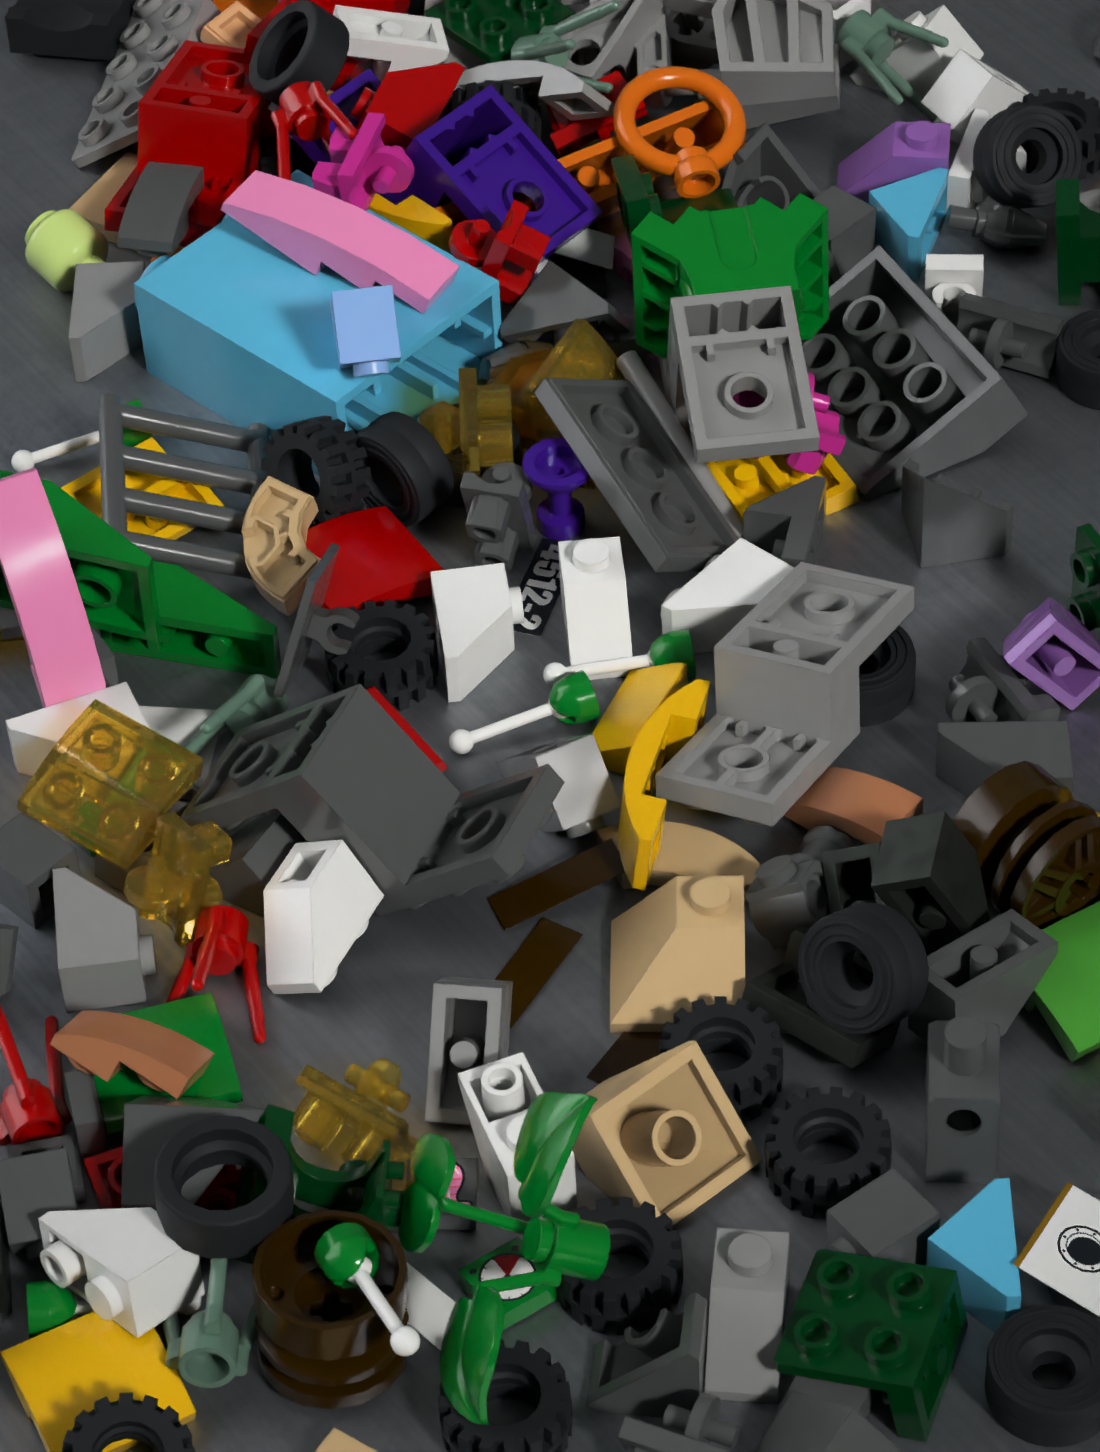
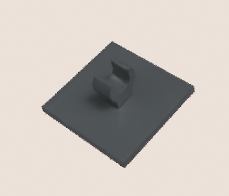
(315, 622)

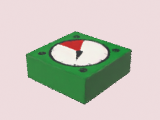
(505, 1262)

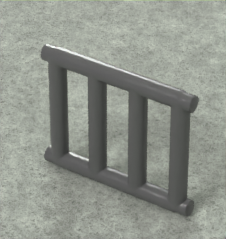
(119, 500)

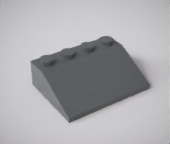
(903, 379)

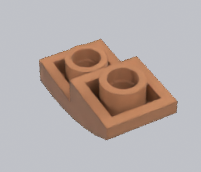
(854, 804)
(109, 1041)

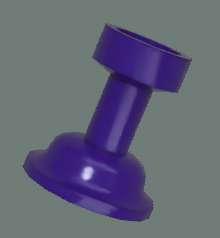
(558, 471)

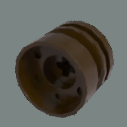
(1033, 844)
(315, 1336)

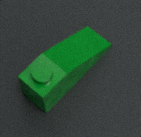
(204, 628)

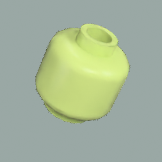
(61, 241)

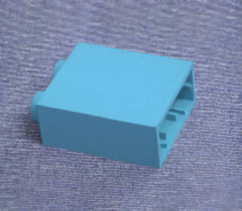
(258, 338)

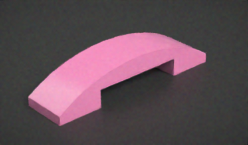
(45, 593)

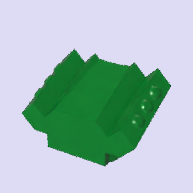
(729, 253)

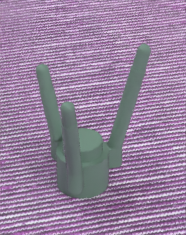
(870, 44)
(551, 49)
(248, 706)
(210, 1347)

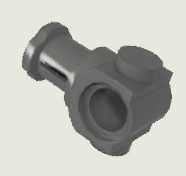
(792, 888)

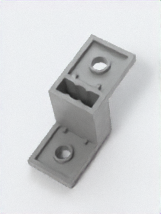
(734, 346)

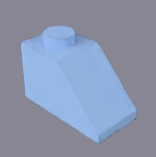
(365, 329)

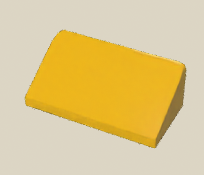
(631, 707)

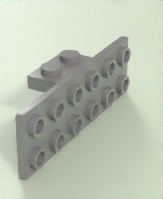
(144, 51)

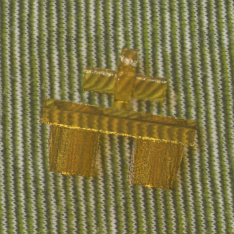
(478, 426)
(177, 876)
(333, 1104)

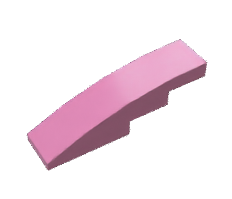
(331, 232)

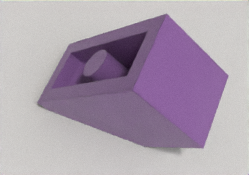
(894, 155)
(1055, 653)

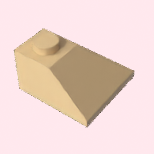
(677, 950)
(664, 1134)

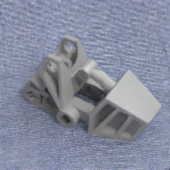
(769, 51)

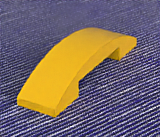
(655, 744)

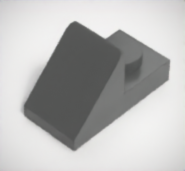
(789, 522)

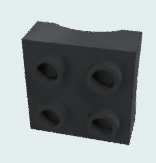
(68, 27)

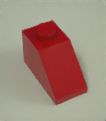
(409, 100)

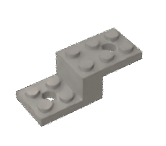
(785, 694)

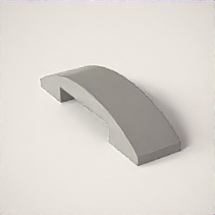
(547, 82)

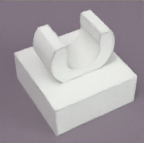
(951, 277)

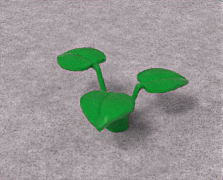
(555, 1243)

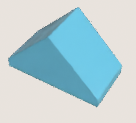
(910, 218)
(982, 1250)

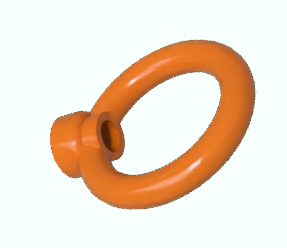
(693, 167)

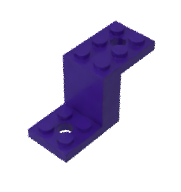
(478, 161)

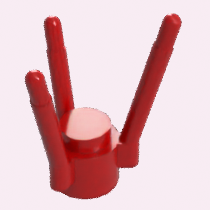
(306, 114)
(216, 950)
(28, 1107)

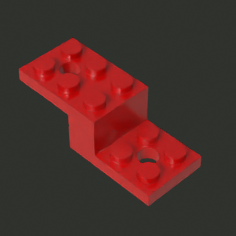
(199, 116)

